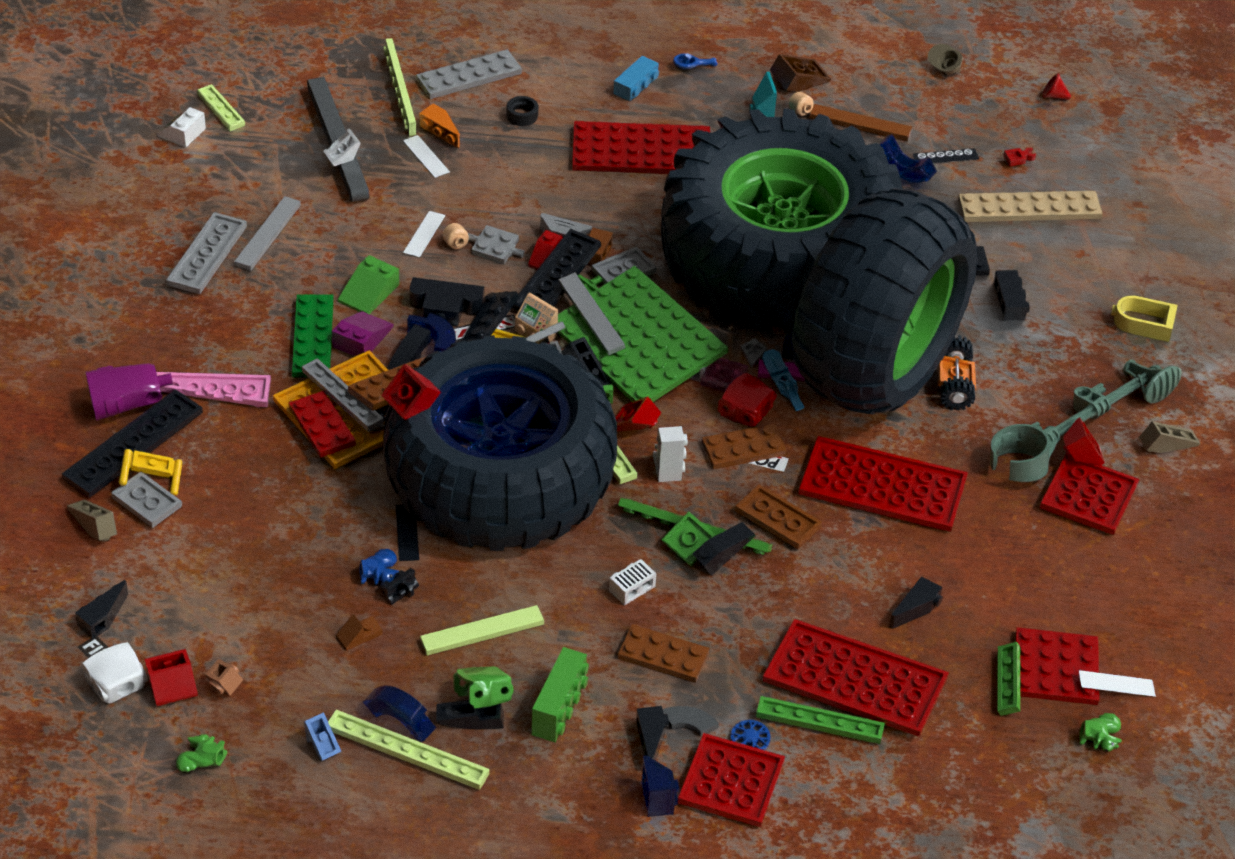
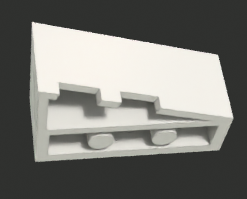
(670, 453)

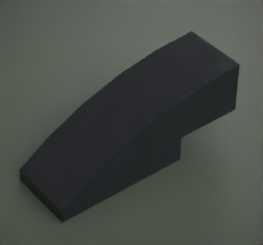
(411, 346)
(463, 715)

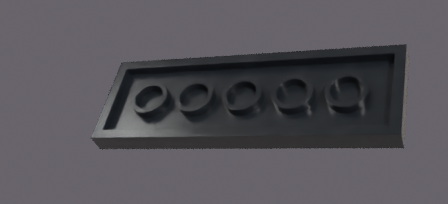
(567, 258)

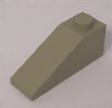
(1167, 438)
(94, 519)

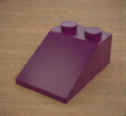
(359, 333)

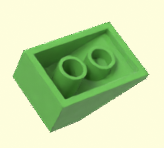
(370, 285)

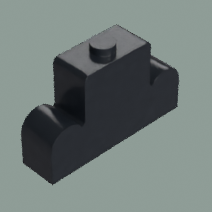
(446, 298)

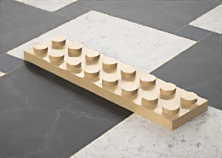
(1029, 206)

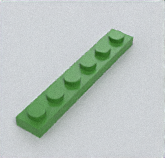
(820, 719)

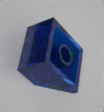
(658, 788)

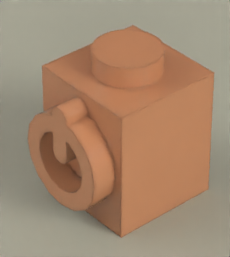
(223, 677)

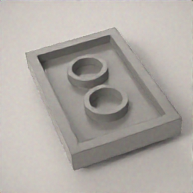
(618, 264)
(146, 499)

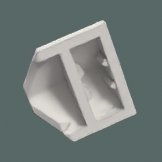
(343, 149)

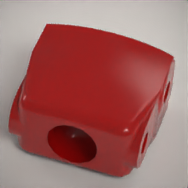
(746, 400)

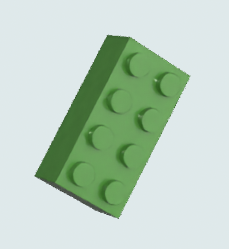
(559, 694)

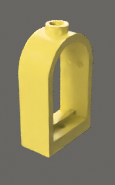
(1143, 327)

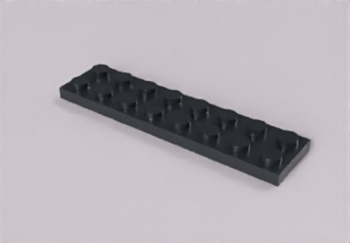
(141, 435)

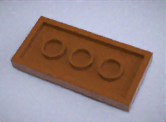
(744, 446)
(778, 516)
(663, 653)

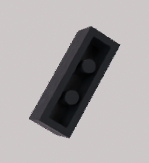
(1011, 295)

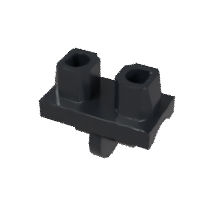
(401, 586)

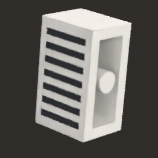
(632, 582)

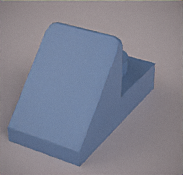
(321, 735)

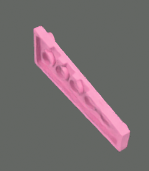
(222, 387)

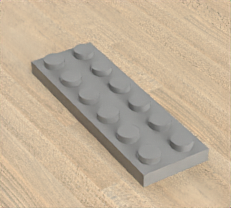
(469, 74)
(206, 253)

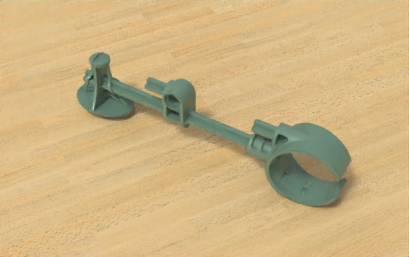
(1090, 404)

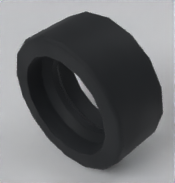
(522, 102)

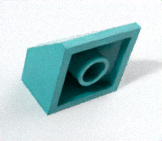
(765, 97)

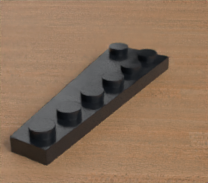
(491, 314)

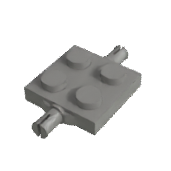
(495, 244)

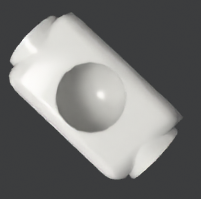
(114, 672)

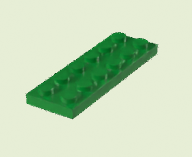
(312, 331)

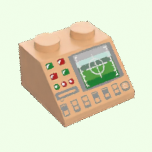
(535, 316)

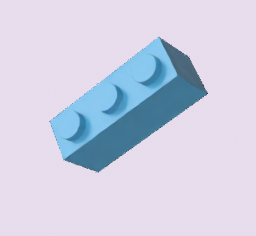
(636, 78)

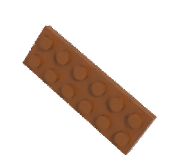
(370, 389)

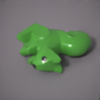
(1098, 731)
(205, 753)

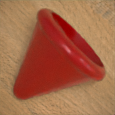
(1056, 89)

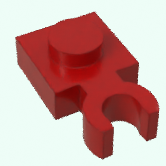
(1018, 157)

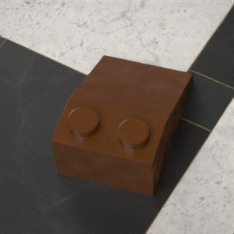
(798, 73)

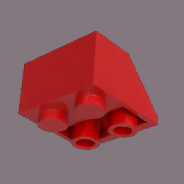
(171, 677)

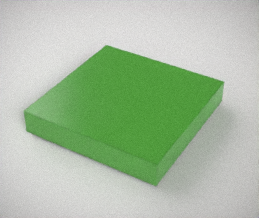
(687, 537)

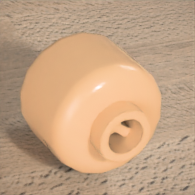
(801, 103)
(455, 236)

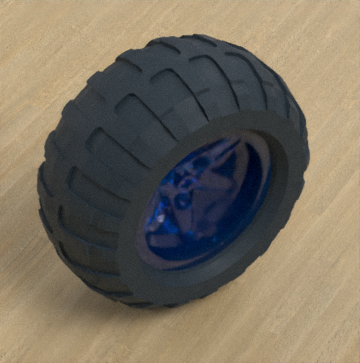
(534, 438)

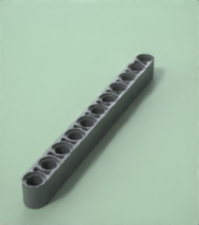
(333, 129)

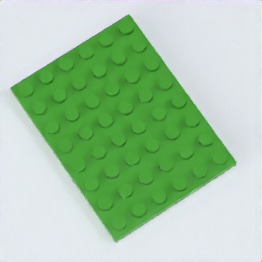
(659, 337)

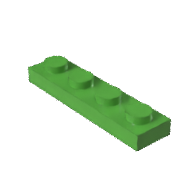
(1008, 678)

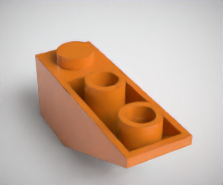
(440, 124)

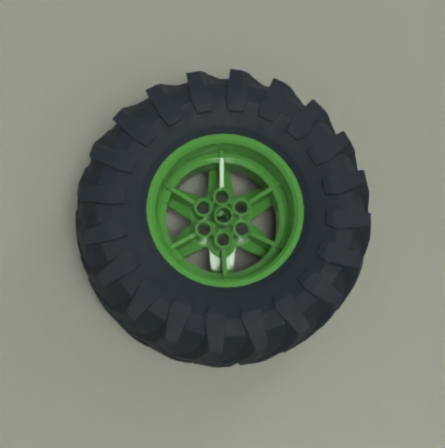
(759, 207)

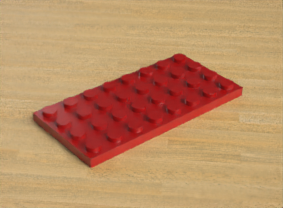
(629, 146)
(883, 483)
(856, 677)

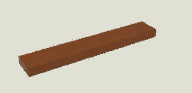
(863, 122)

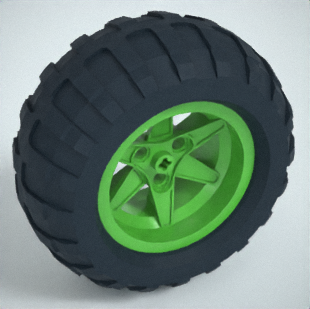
(884, 300)

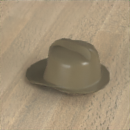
(945, 58)

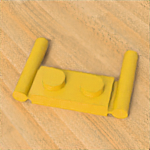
(153, 465)

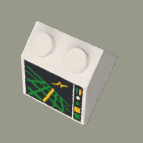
(184, 127)

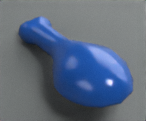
(688, 61)

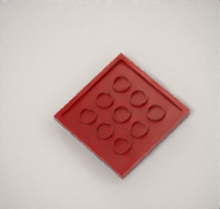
(1089, 494)
(1052, 665)
(731, 780)

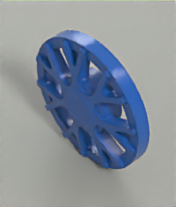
(751, 736)

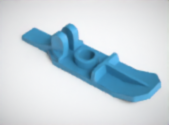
(778, 371)

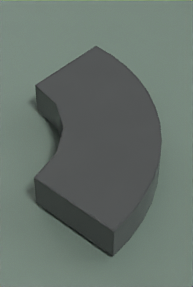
(691, 718)

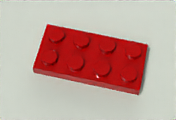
(322, 424)

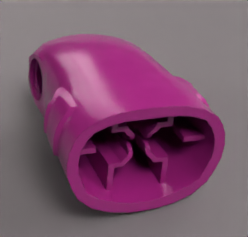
(124, 388)

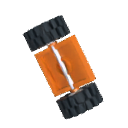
(957, 375)

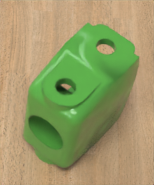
(487, 683)

